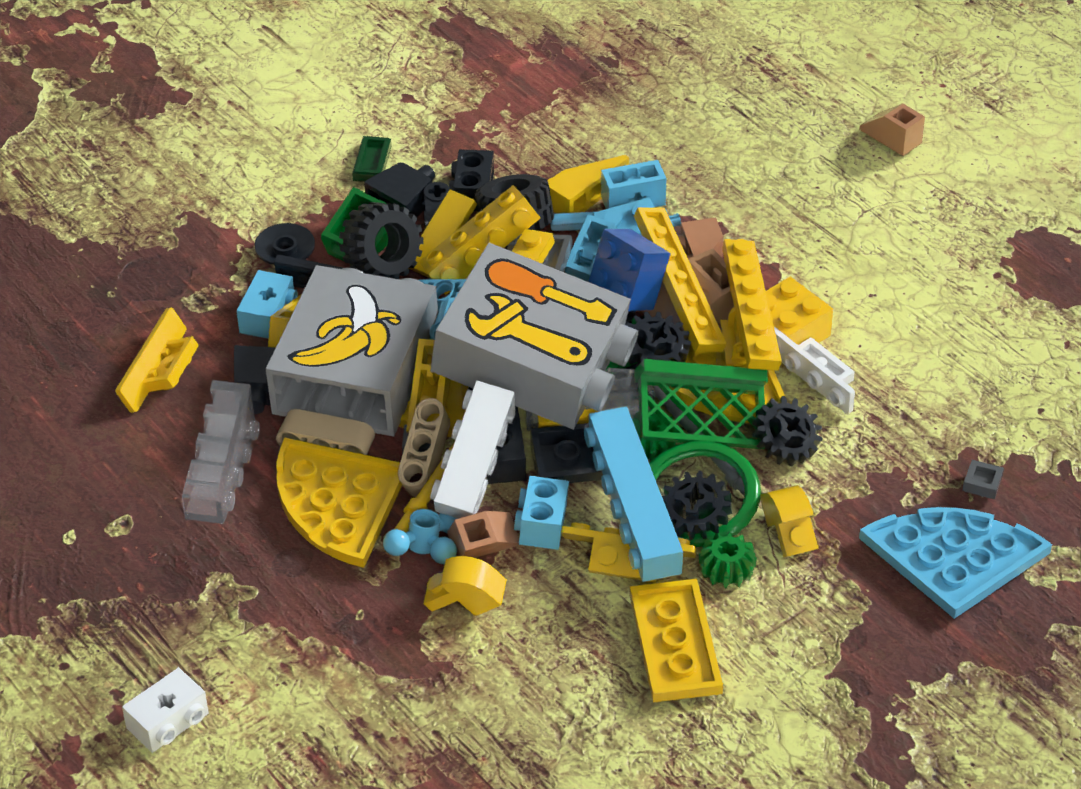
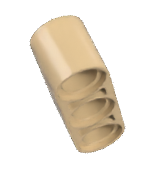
(327, 431)
(419, 434)

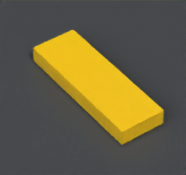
(448, 218)

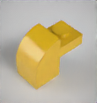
(791, 515)
(468, 582)

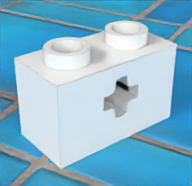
(165, 710)

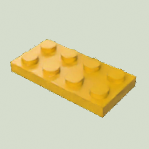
(675, 640)

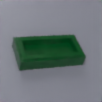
(371, 157)

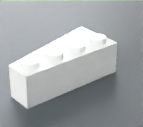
(474, 450)

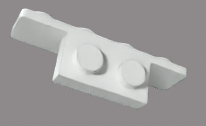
(819, 370)

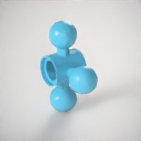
(423, 536)

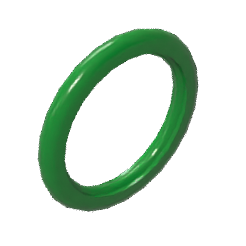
(749, 477)

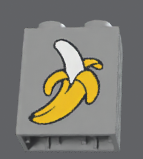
(352, 347)

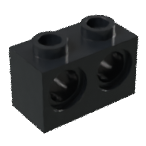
(471, 171)

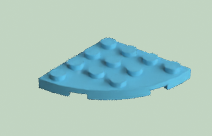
(955, 553)

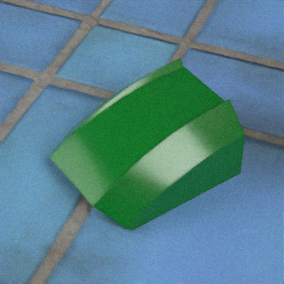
(331, 234)

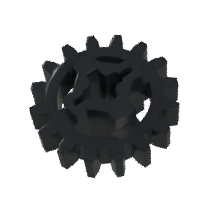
(659, 339)
(787, 431)
(697, 504)

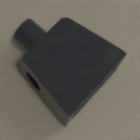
(401, 186)
(250, 368)

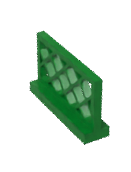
(698, 378)

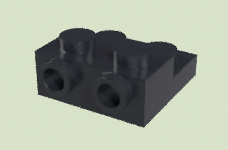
(563, 454)

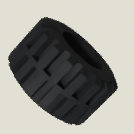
(532, 187)
(402, 240)

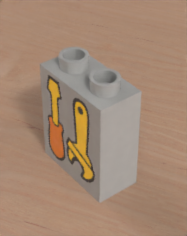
(534, 335)

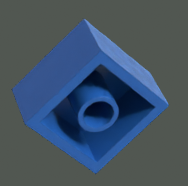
(630, 267)

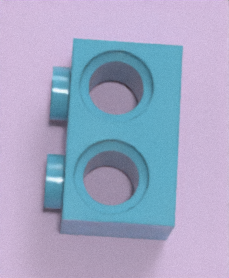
(542, 513)

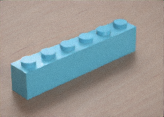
(634, 494)

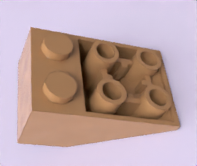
(714, 281)

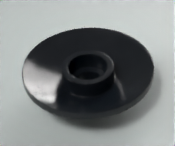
(284, 240)

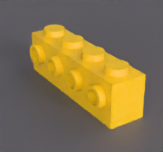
(495, 224)

